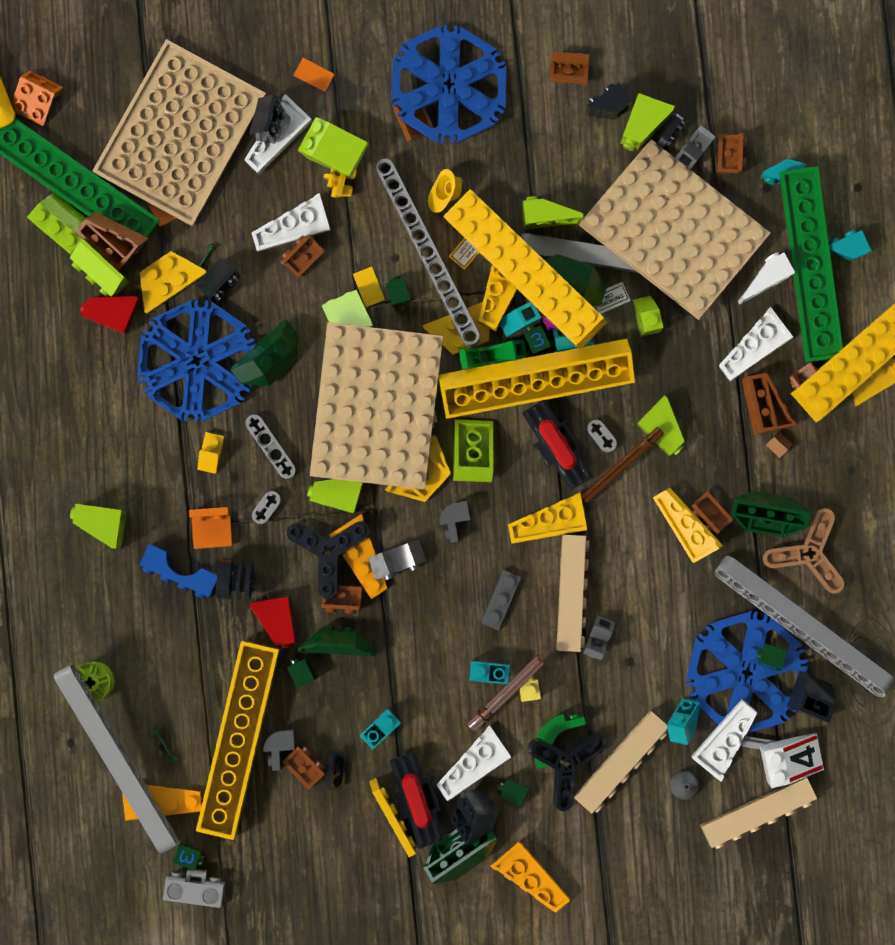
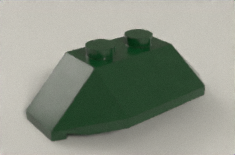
(580, 276)
(269, 357)
(770, 514)
(337, 642)
(454, 858)

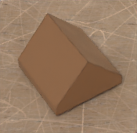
(779, 444)

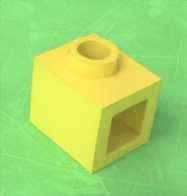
(530, 690)

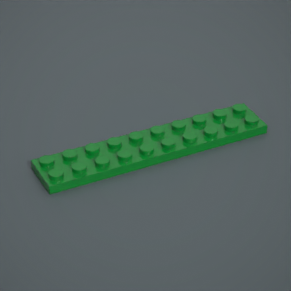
(71, 179)
(811, 263)

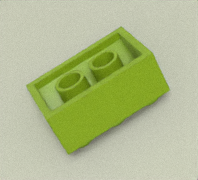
(58, 221)
(98, 270)

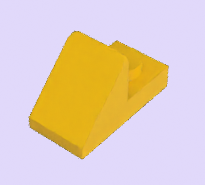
(210, 453)

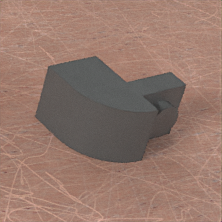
(695, 147)
(454, 514)
(599, 637)
(278, 742)

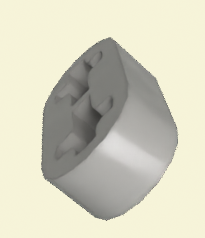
(598, 439)
(262, 504)

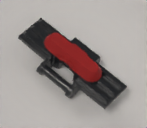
(554, 446)
(413, 802)

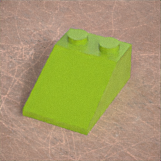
(333, 147)
(543, 213)
(473, 451)

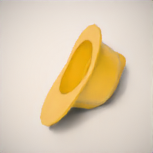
(445, 189)

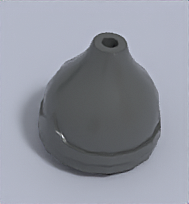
(684, 785)

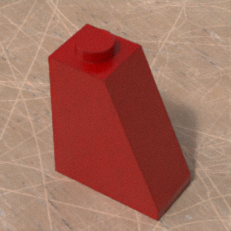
(111, 311)
(276, 619)

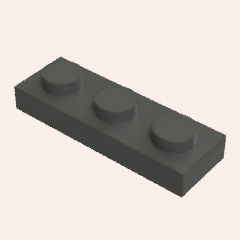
(500, 600)

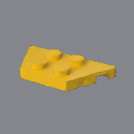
(166, 279)
(451, 337)
(436, 474)

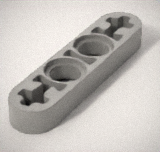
(268, 448)

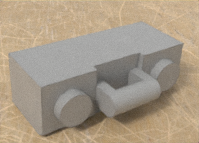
(189, 891)

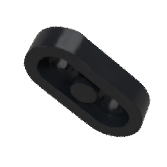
(676, 124)
(336, 771)

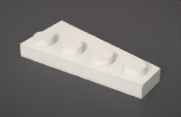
(293, 124)
(302, 220)
(756, 345)
(721, 745)
(480, 759)

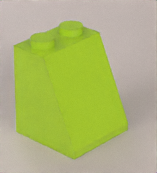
(644, 121)
(347, 310)
(101, 523)

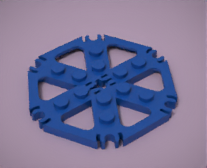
(448, 102)
(182, 350)
(733, 660)

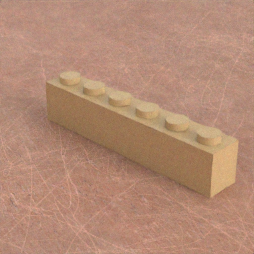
(571, 593)
(620, 762)
(758, 812)

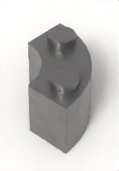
(397, 559)

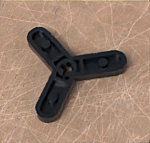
(329, 565)
(576, 757)

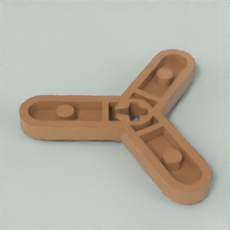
(819, 563)

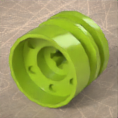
(101, 675)

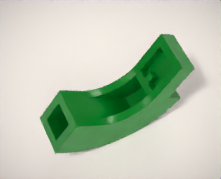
(493, 354)
(555, 726)

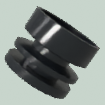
(233, 579)

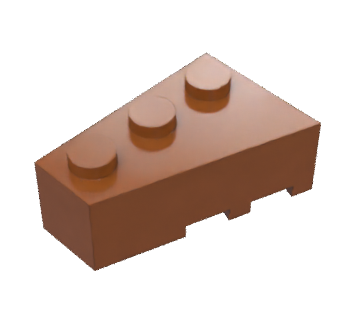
(110, 239)
(764, 405)

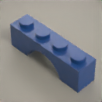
(157, 561)

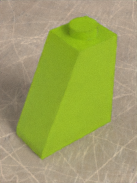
(647, 316)
(663, 417)
(336, 494)

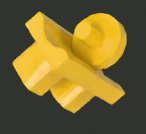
(339, 188)

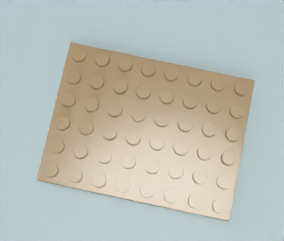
(179, 133)
(674, 229)
(376, 405)

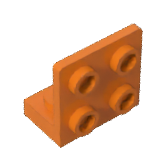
(35, 97)
(211, 527)

